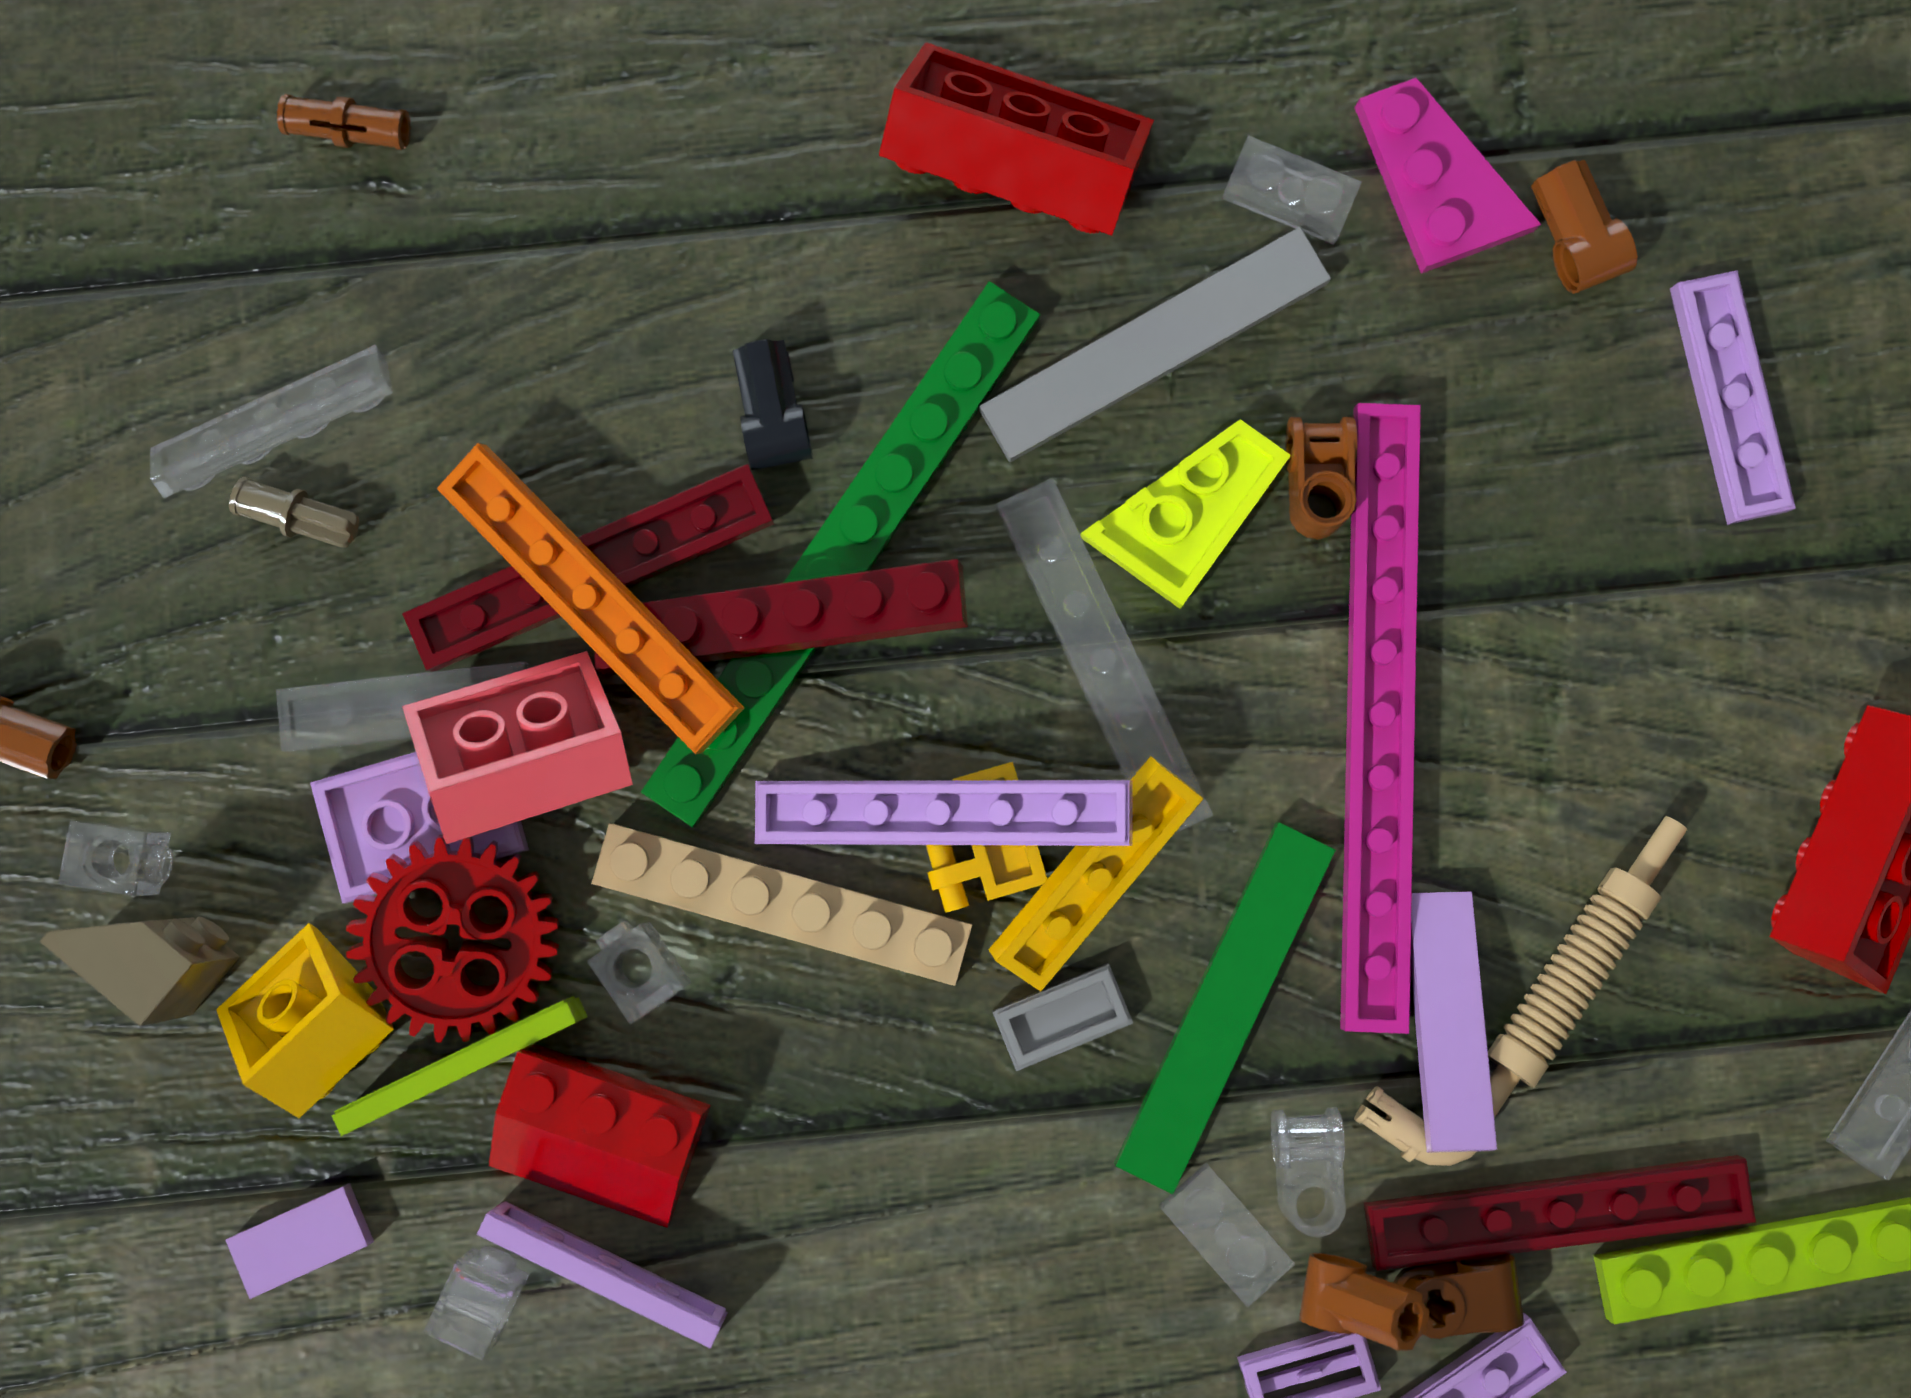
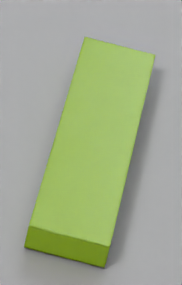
(458, 1065)

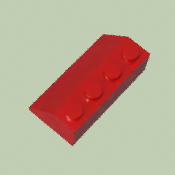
(1014, 138)
(1855, 871)

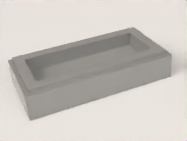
(1062, 1016)

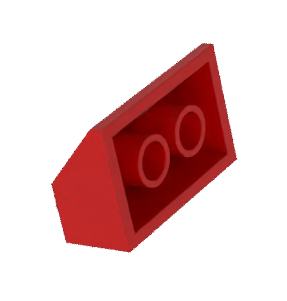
(596, 1133)

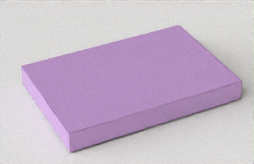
(381, 813)

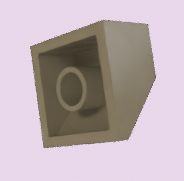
(148, 967)

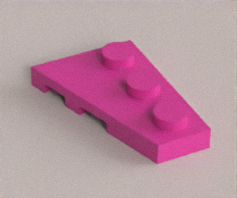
(1438, 179)

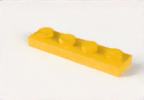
(1093, 880)

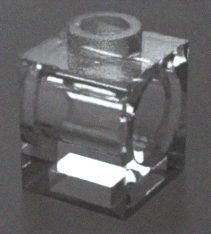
(90, 856)
(631, 998)
(477, 1301)

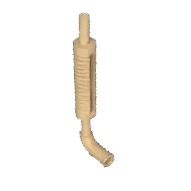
(1548, 1013)

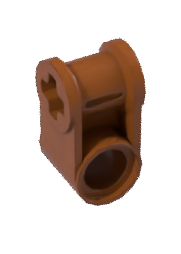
(1323, 464)

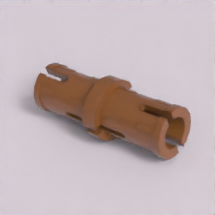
(343, 122)

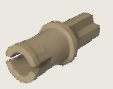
(293, 512)

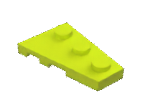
(1188, 516)

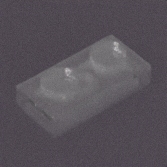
(1291, 189)
(1226, 1234)

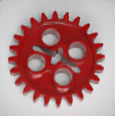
(448, 994)

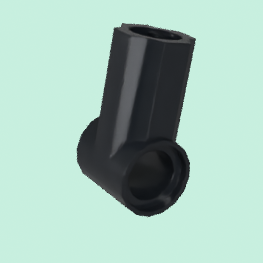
(773, 421)

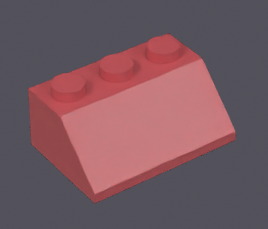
(517, 746)

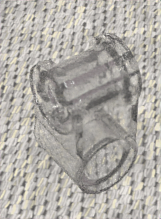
(1310, 1164)

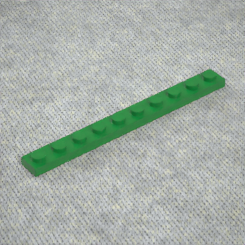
(858, 532)

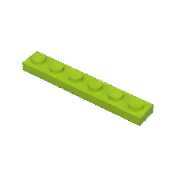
(1755, 1261)

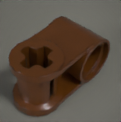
(1470, 1295)

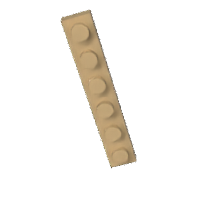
(782, 904)

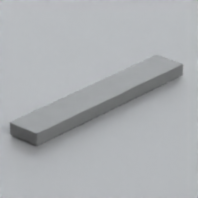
(1154, 344)

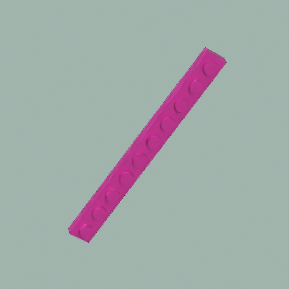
(1381, 721)

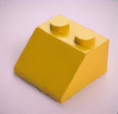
(301, 1023)

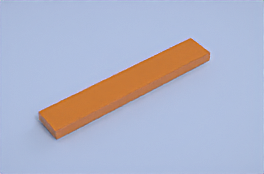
(590, 598)

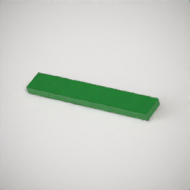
(1224, 1008)

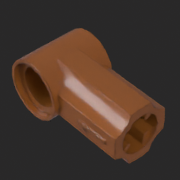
(1587, 240)
(34, 742)
(1350, 1301)

